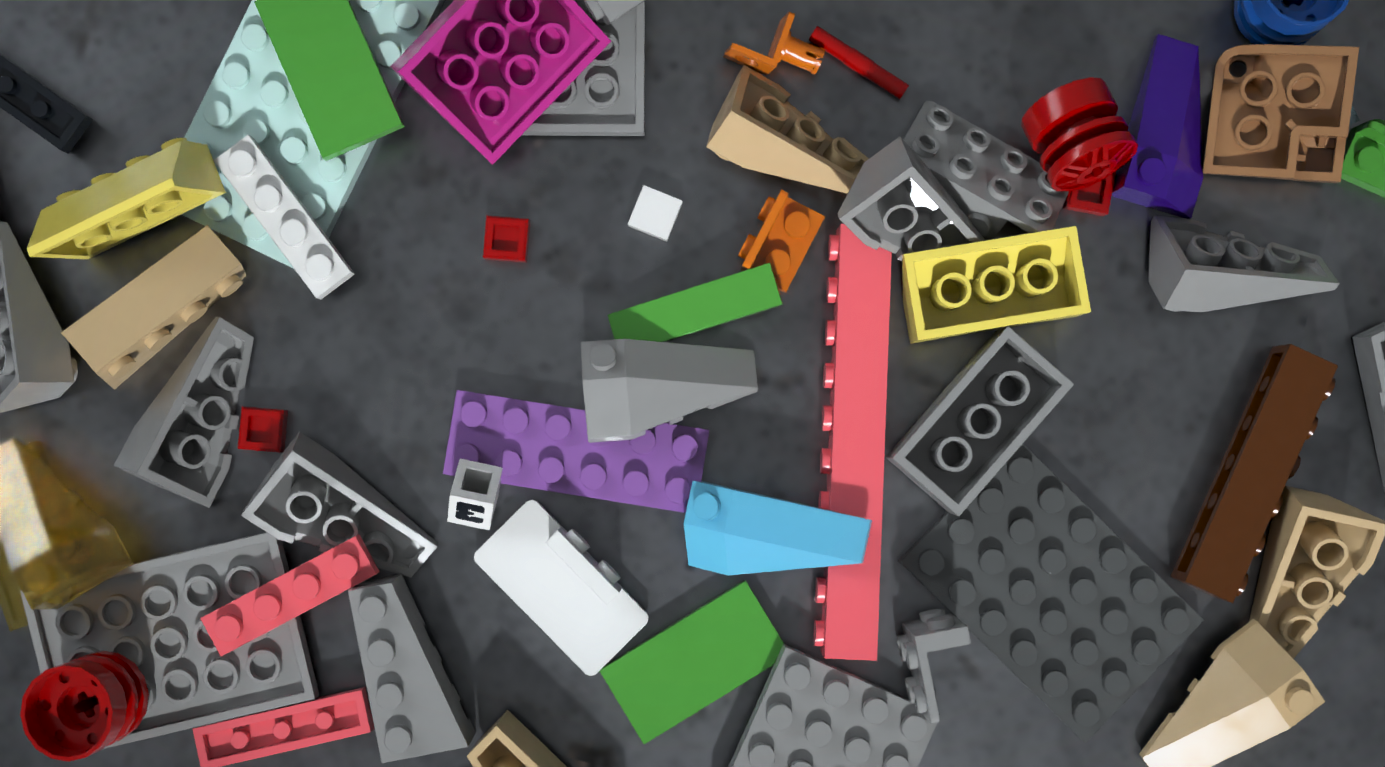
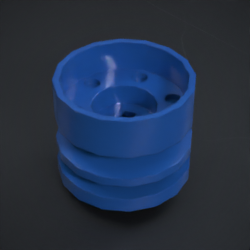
(1284, 25)

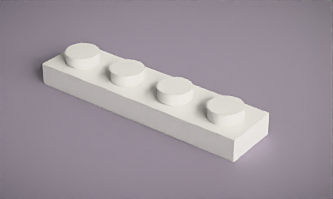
(284, 217)

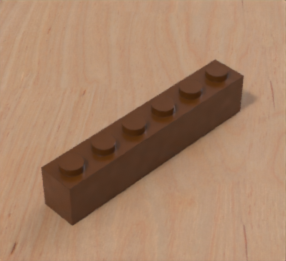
(1255, 472)

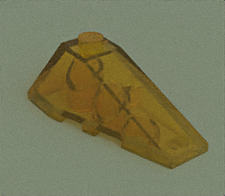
(50, 534)

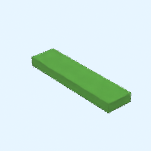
(699, 307)

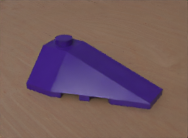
(1168, 132)

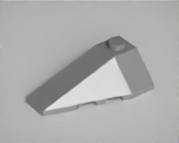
(903, 205)
(190, 423)
(325, 503)

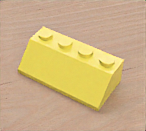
(127, 202)
(994, 284)

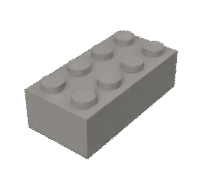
(979, 420)

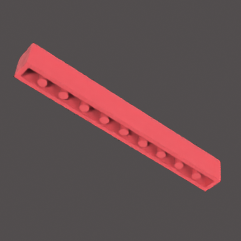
(855, 439)

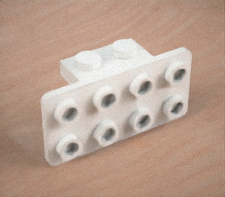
(562, 586)

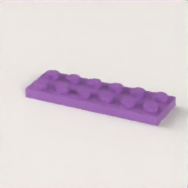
(551, 452)

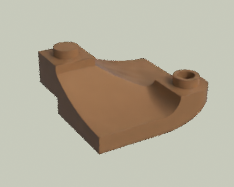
(1283, 114)

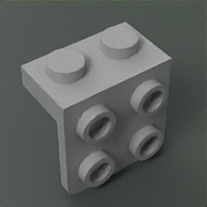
(930, 633)

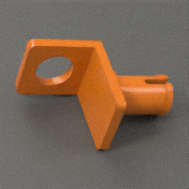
(783, 48)

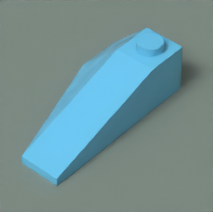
(757, 533)

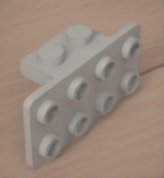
(984, 174)

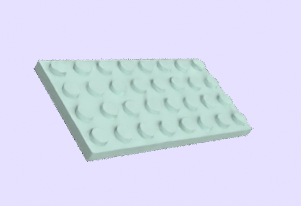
(256, 100)

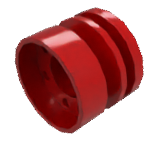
(1078, 134)
(63, 711)

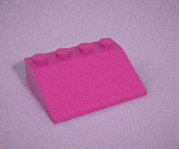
(499, 65)

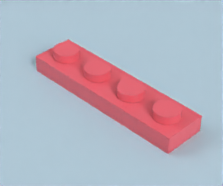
(290, 595)
(284, 728)

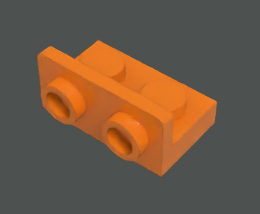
(782, 239)

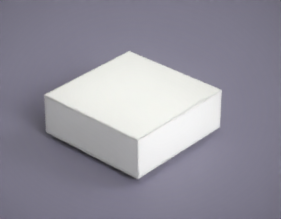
(655, 213)

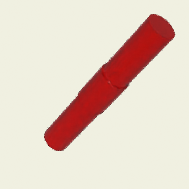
(858, 62)

